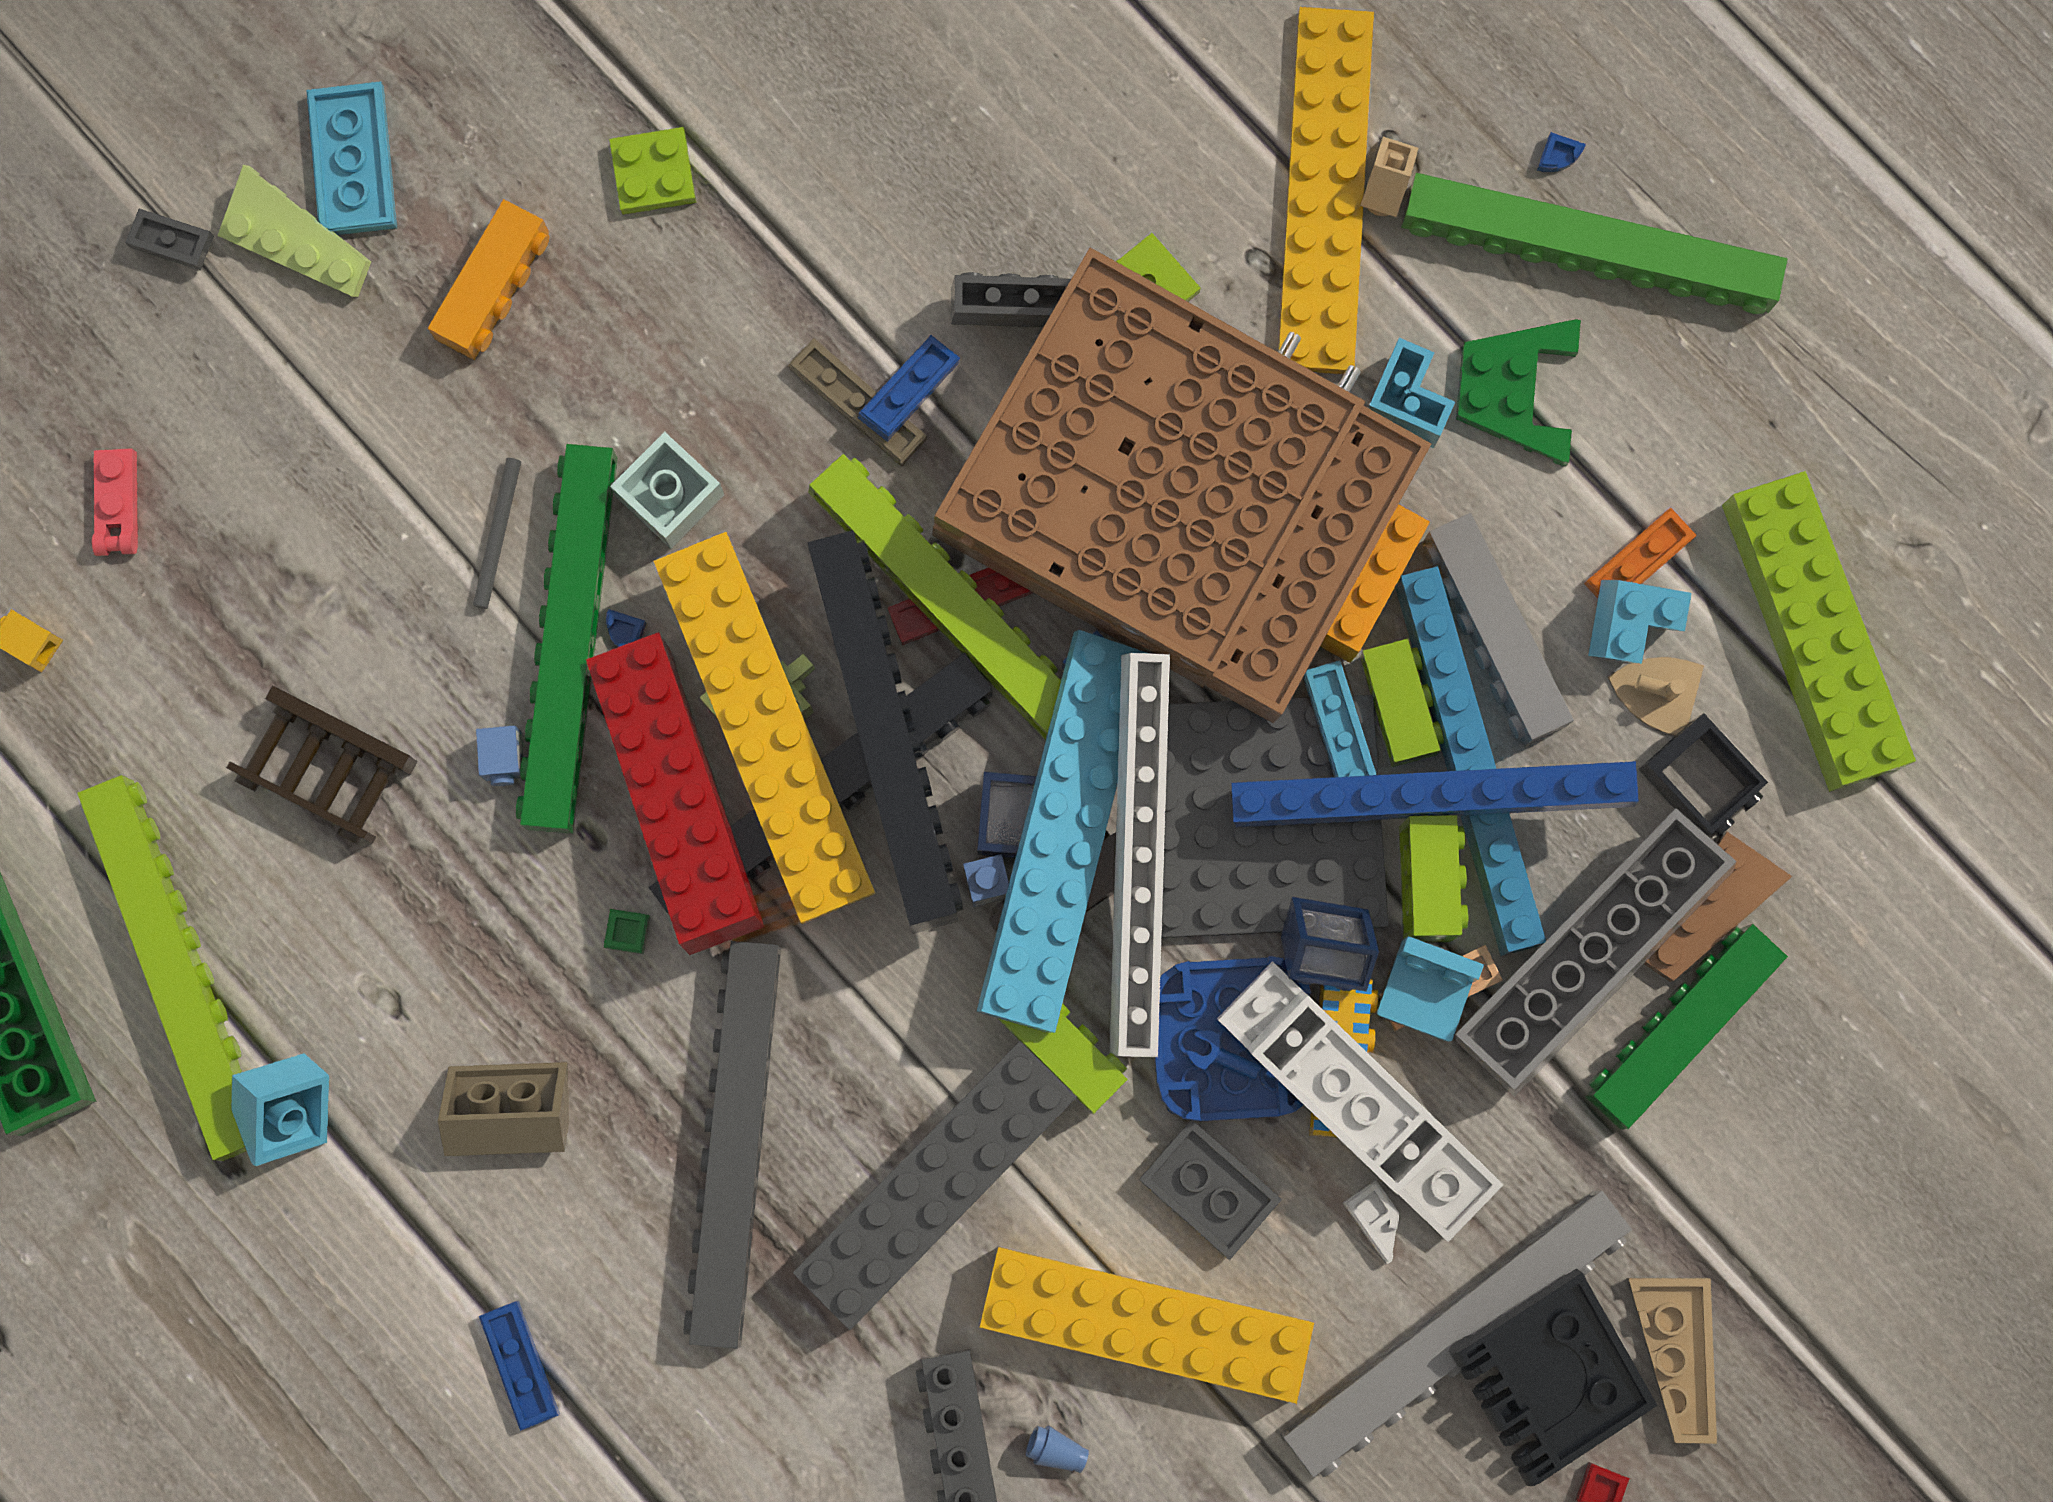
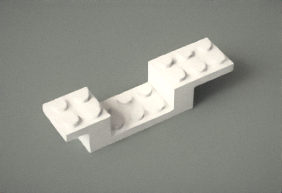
(1359, 1101)

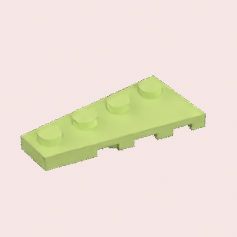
(278, 229)

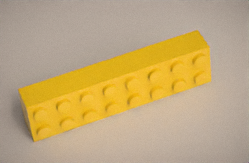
(1147, 1325)

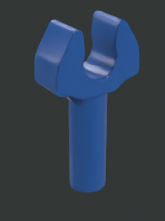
(1221, 1056)

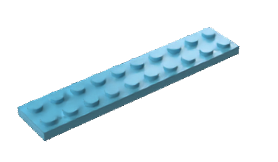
(1059, 841)

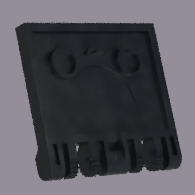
(1560, 1375)

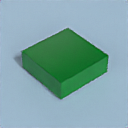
(626, 931)

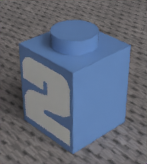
(499, 754)
(986, 880)

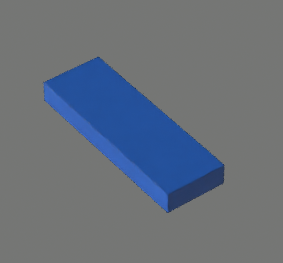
(909, 388)
(519, 1365)

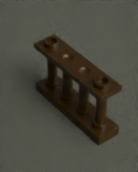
(321, 728)

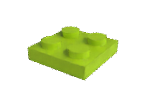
(652, 170)

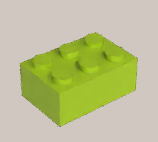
(1432, 878)

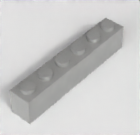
(1497, 630)

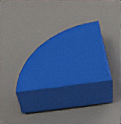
(1559, 153)
(624, 628)

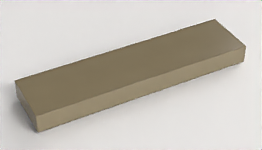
(849, 396)

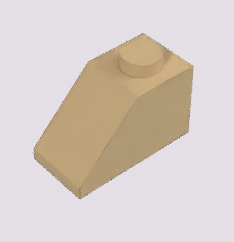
(1389, 177)

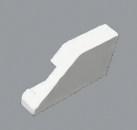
(1375, 1217)

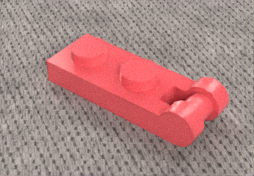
(115, 501)

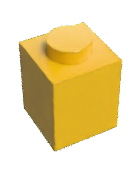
(27, 640)

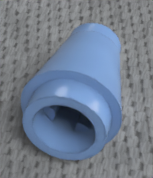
(1055, 1450)

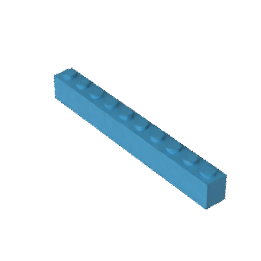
(1467, 748)

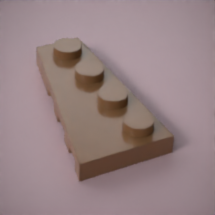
(1738, 896)

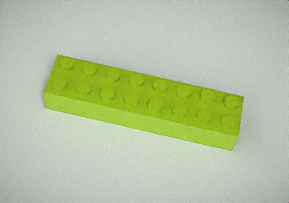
(1818, 631)

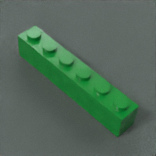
(1685, 1026)

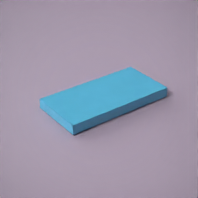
(351, 158)

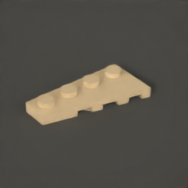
(1680, 1345)

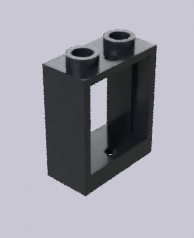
(1731, 758)

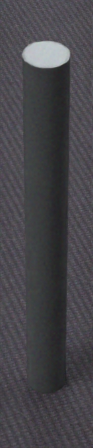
(497, 533)

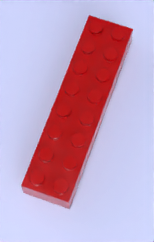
(674, 794)

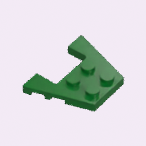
(1500, 386)

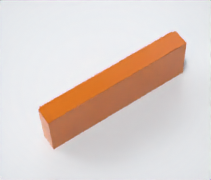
(1646, 552)

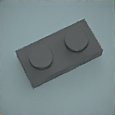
(169, 239)

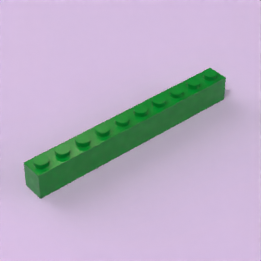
(568, 639)

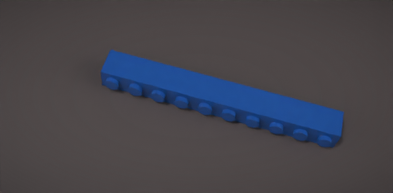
(1435, 794)

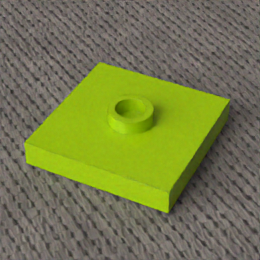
(1158, 265)

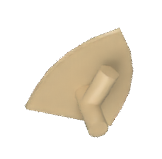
(1659, 691)

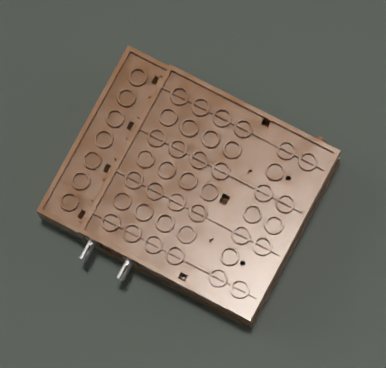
(1180, 485)

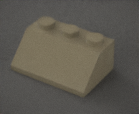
(505, 1109)

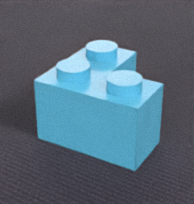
(1402, 398)
(1626, 613)

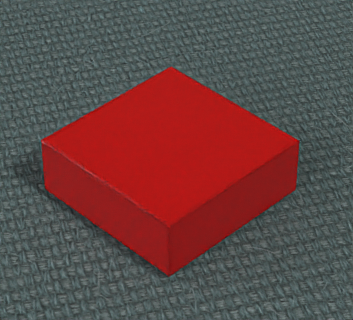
(1601, 1485)

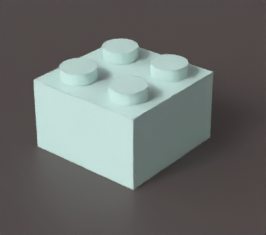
(667, 490)

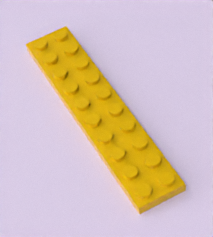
(1326, 187)
(764, 728)

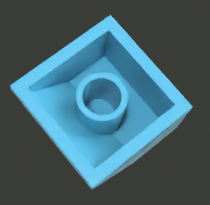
(281, 1108)

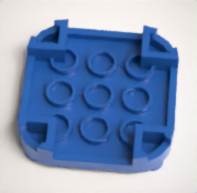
(1191, 1002)

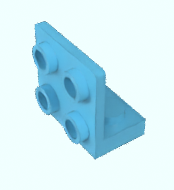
(1428, 988)

